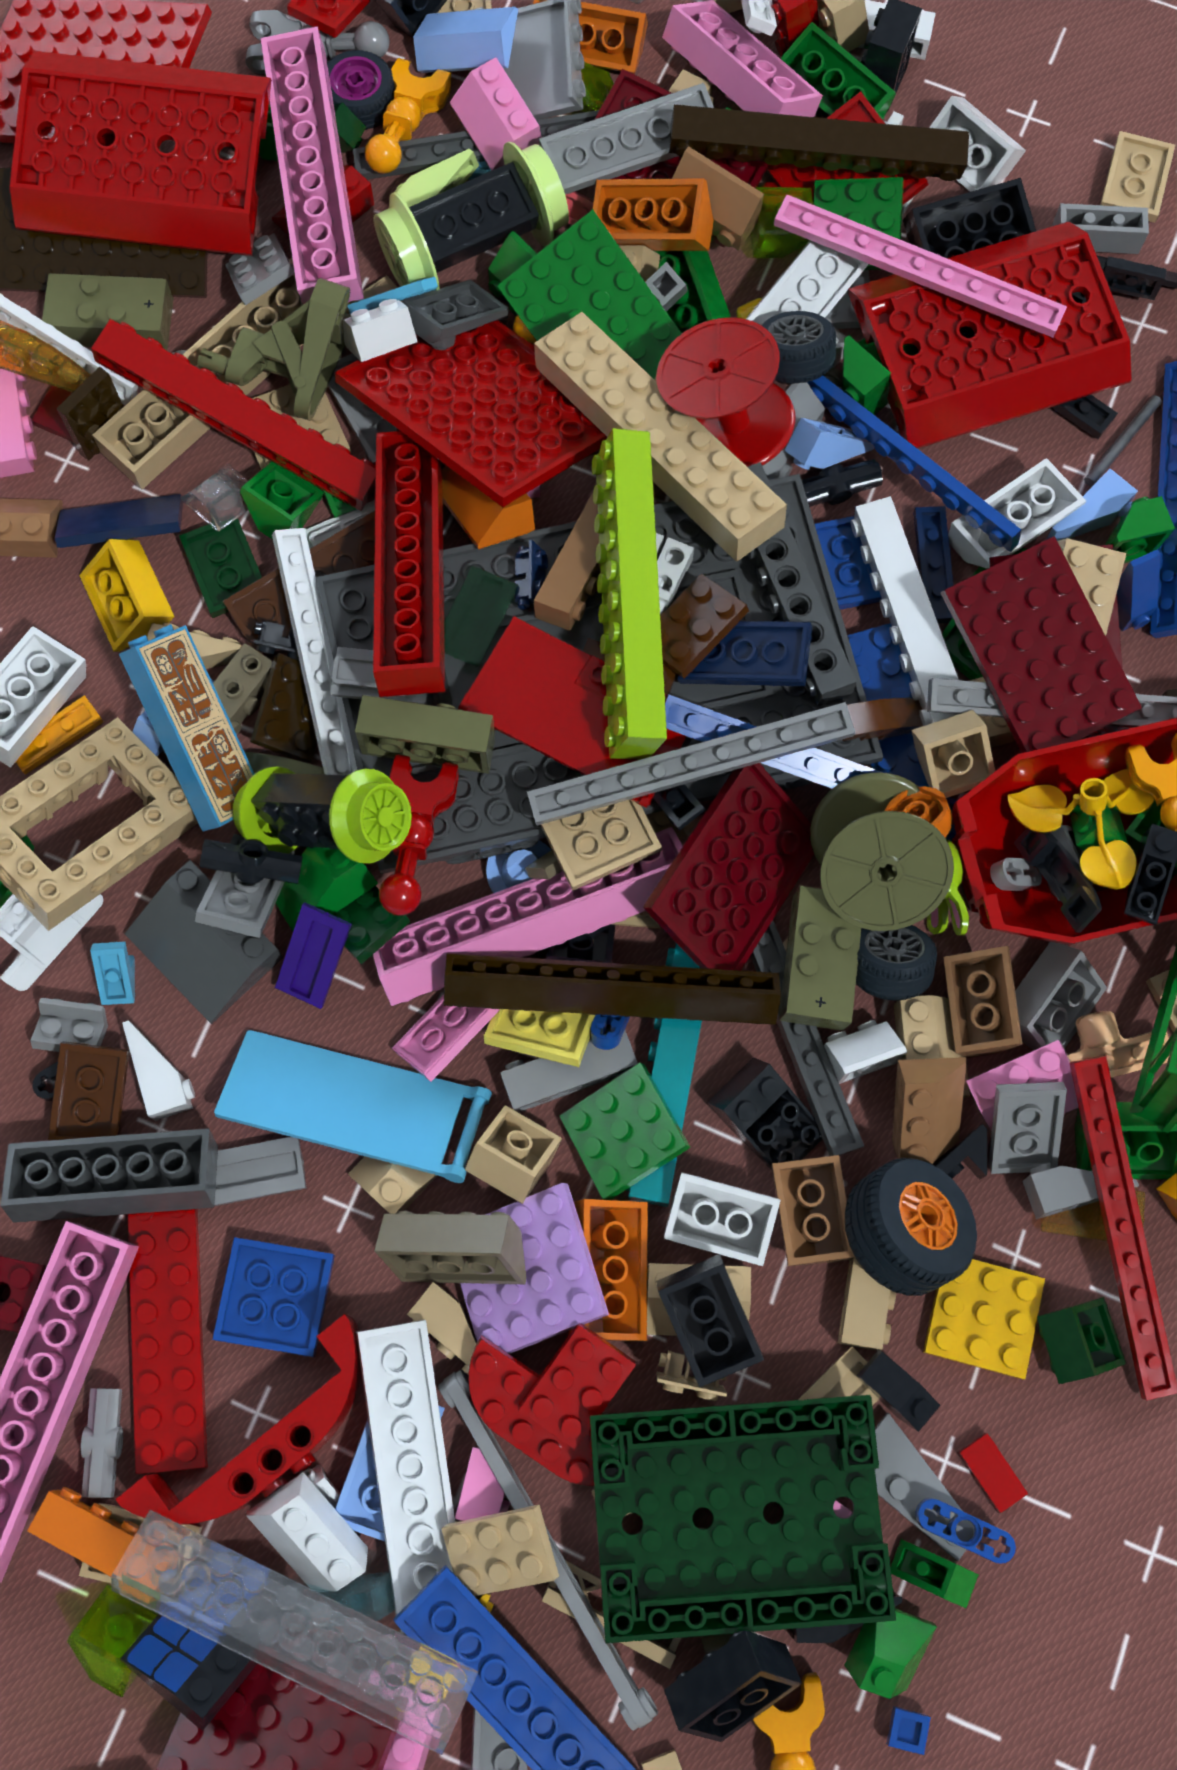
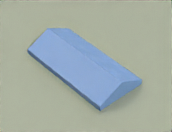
(464, 39)
(359, 1495)

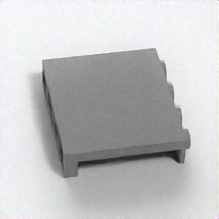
(548, 57)

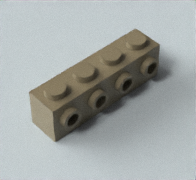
(243, 684)

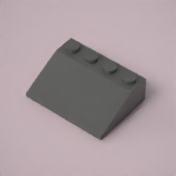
(200, 960)

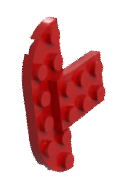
(549, 1411)

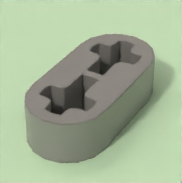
(1015, 875)

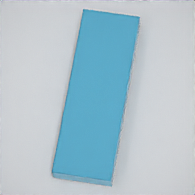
(400, 293)

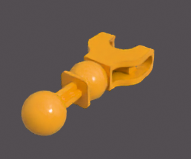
(411, 102)
(1156, 779)
(793, 1728)

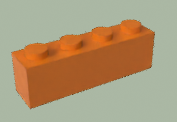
(82, 1530)

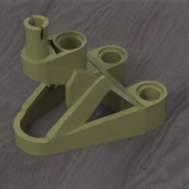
(314, 324)

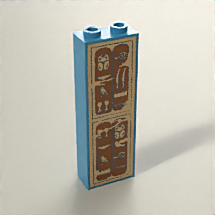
(189, 722)

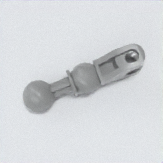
(368, 37)

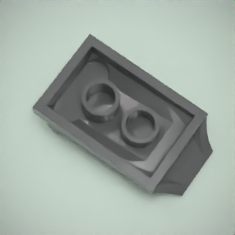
(451, 311)

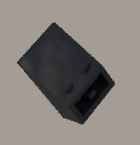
(766, 1114)

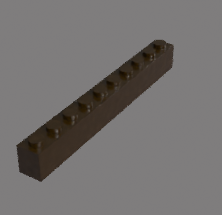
(819, 142)
(611, 989)

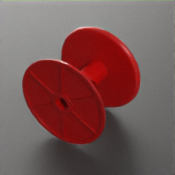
(725, 380)

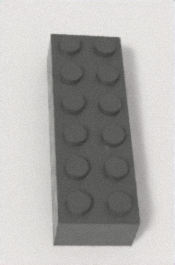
(110, 1175)

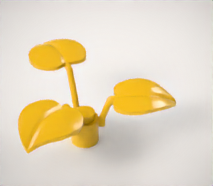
(1108, 864)

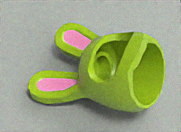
(953, 901)

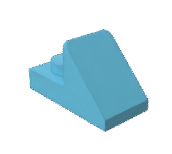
(114, 972)

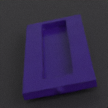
(313, 955)

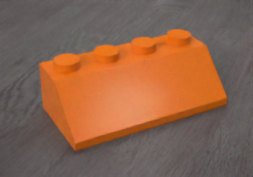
(611, 36)
(656, 212)
(482, 517)
(618, 1248)

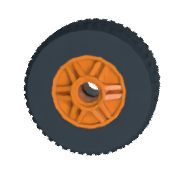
(910, 1227)

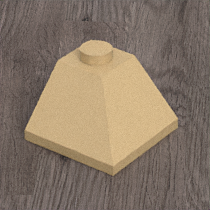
(390, 1184)

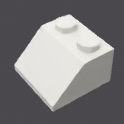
(379, 330)
(864, 1051)

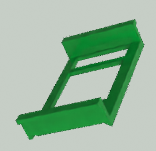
(1159, 1100)

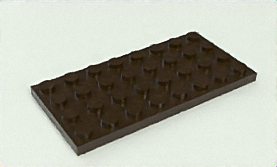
(32, 255)

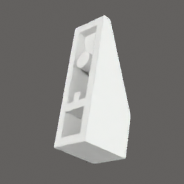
(161, 1084)

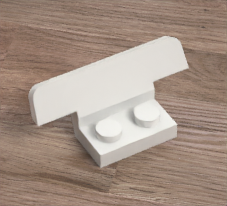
(35, 942)

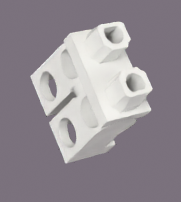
(671, 567)

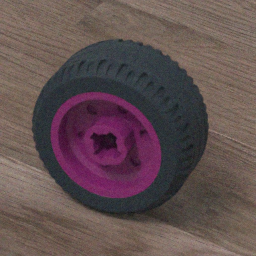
(362, 84)

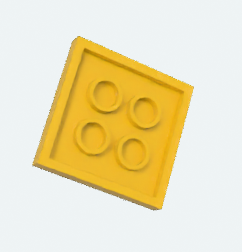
(986, 1319)

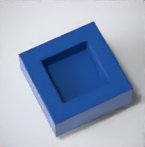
(908, 1730)

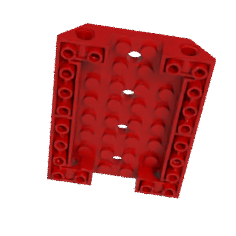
(132, 186)
(1006, 367)

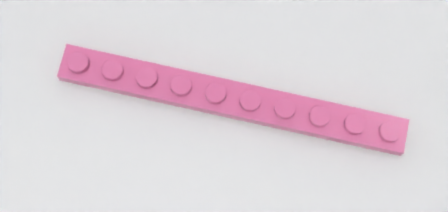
(920, 266)

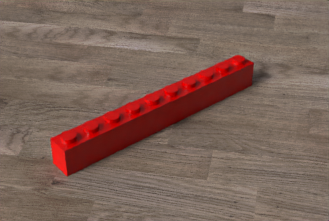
(235, 414)

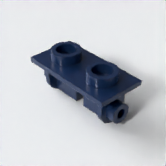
(531, 563)

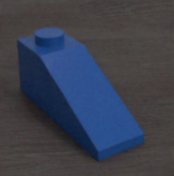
(1138, 591)

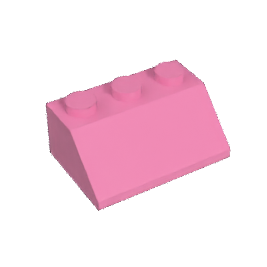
(494, 113)
(1039, 1066)

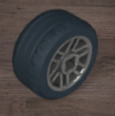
(804, 345)
(895, 963)

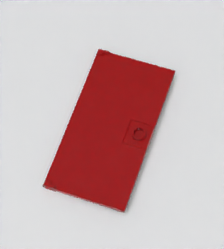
(550, 700)

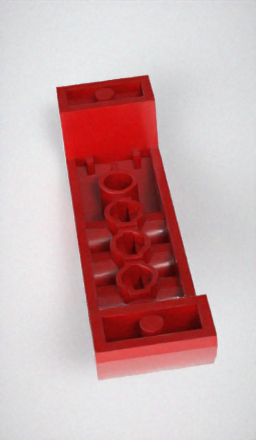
(225, 1490)

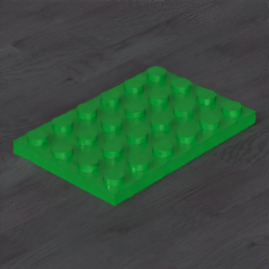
(593, 276)

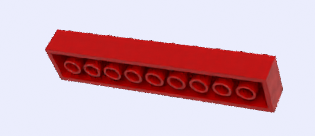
(408, 569)

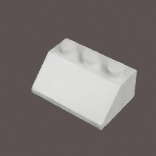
(990, 149)
(721, 1219)
(310, 1535)

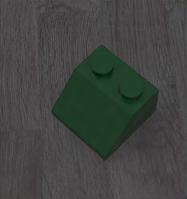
(1081, 1341)

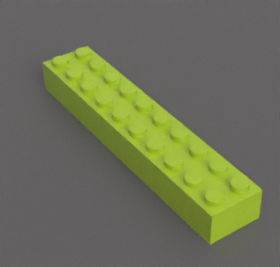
(629, 596)

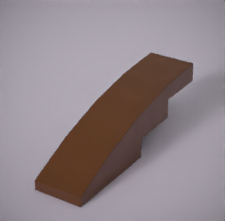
(884, 718)

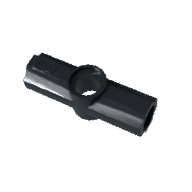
(839, 483)
(251, 861)

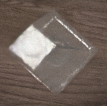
(218, 497)

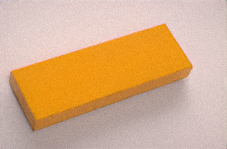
(59, 733)

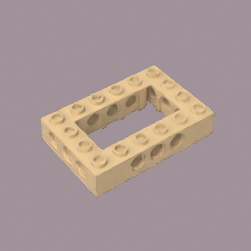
(106, 861)

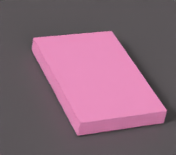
(441, 1036)

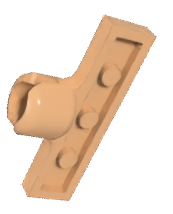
(1101, 1037)

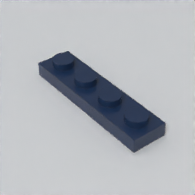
(934, 557)

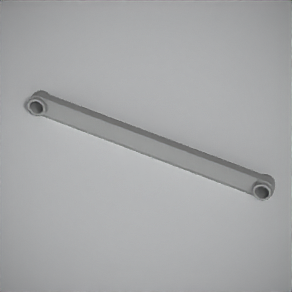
(636, 1704)

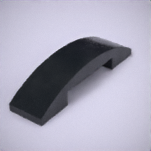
(1063, 875)

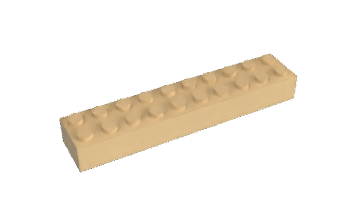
(154, 433)
(685, 456)

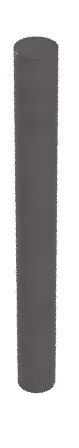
(1123, 440)

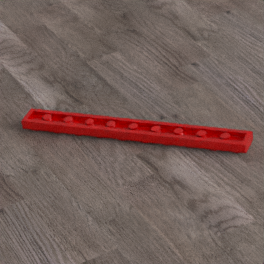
(1123, 1228)

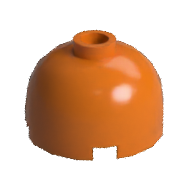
(927, 804)

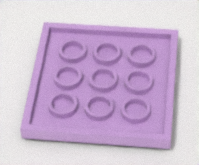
(559, 1278)

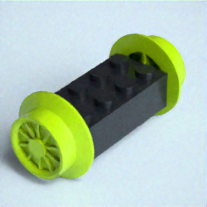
(352, 812)

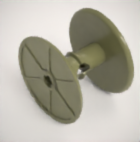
(877, 863)

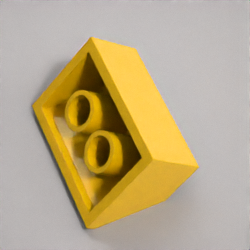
(125, 592)

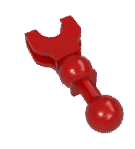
(401, 891)

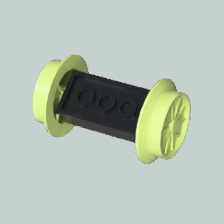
(473, 216)

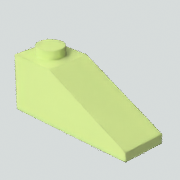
(438, 178)

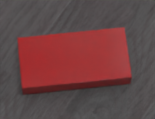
(992, 1473)

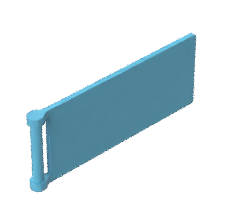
(350, 1104)

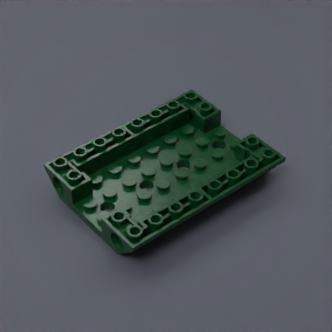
(740, 1568)

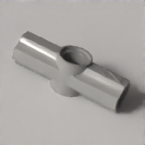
(101, 1443)

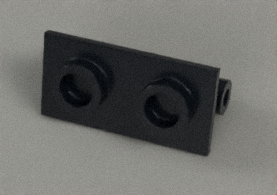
(271, 639)

